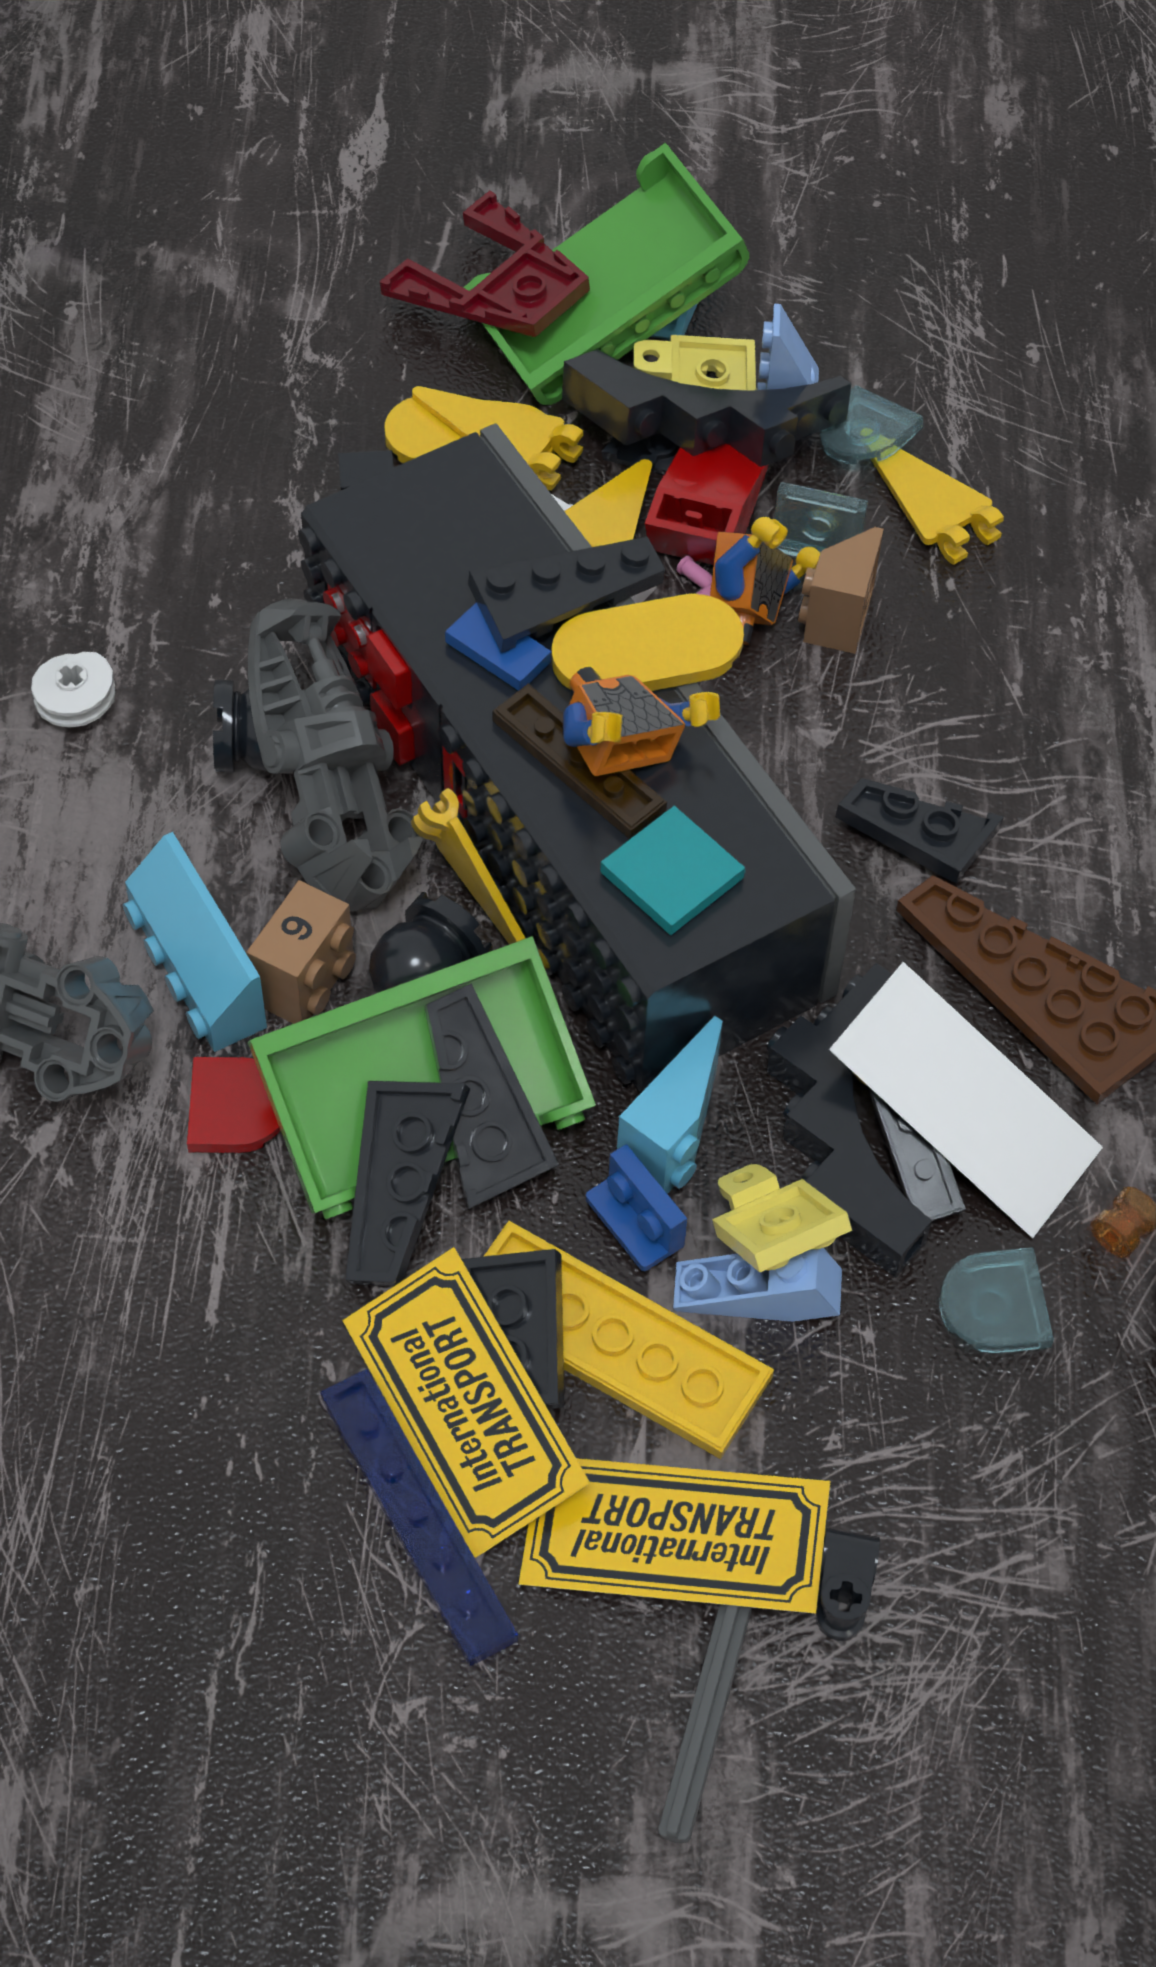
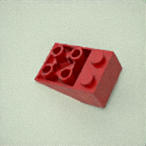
(703, 498)

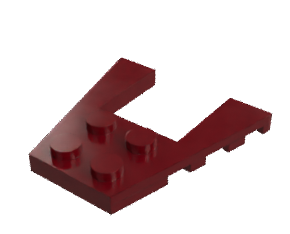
(517, 296)

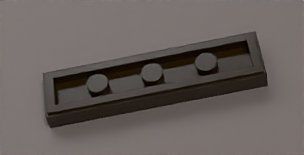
(616, 796)

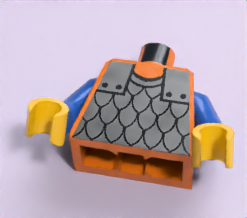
(755, 574)
(625, 725)

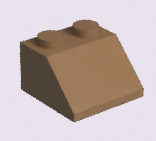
(841, 591)

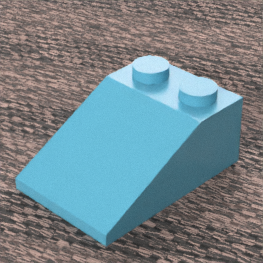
(669, 1115)

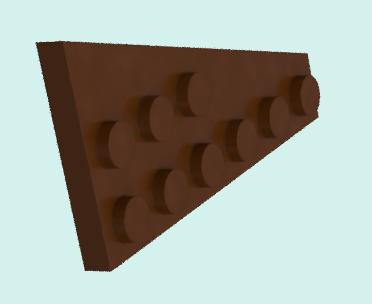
(1056, 995)

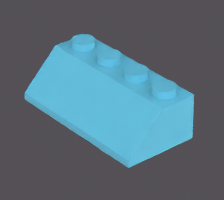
(195, 946)

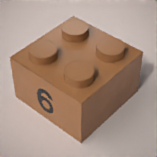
(303, 952)

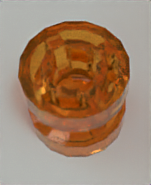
(1126, 1222)

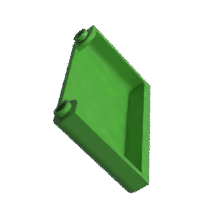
(644, 269)
(323, 1064)

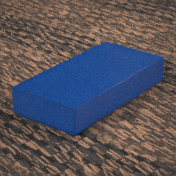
(516, 666)

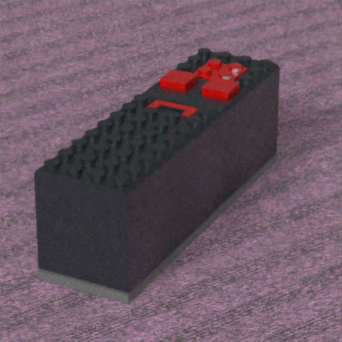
(398, 572)

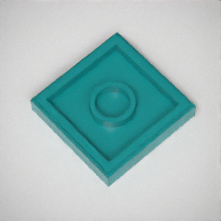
(672, 870)

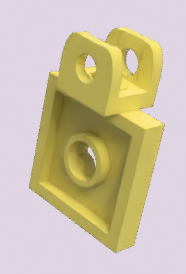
(690, 357)
(775, 1223)

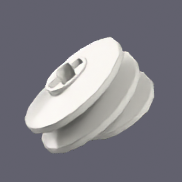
(73, 689)

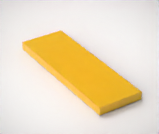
(649, 1353)

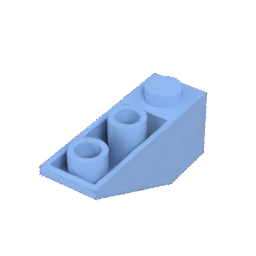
(788, 358)
(731, 1287)

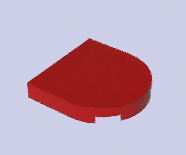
(228, 1107)

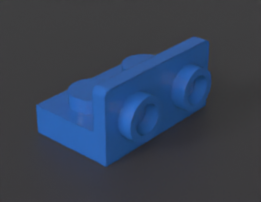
(638, 1210)

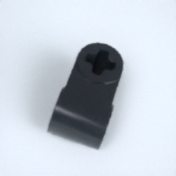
(848, 1578)

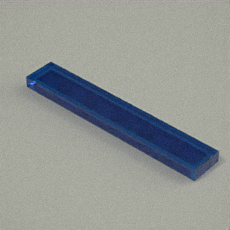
(419, 1518)

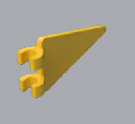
(527, 430)
(939, 504)
(613, 509)
(454, 843)

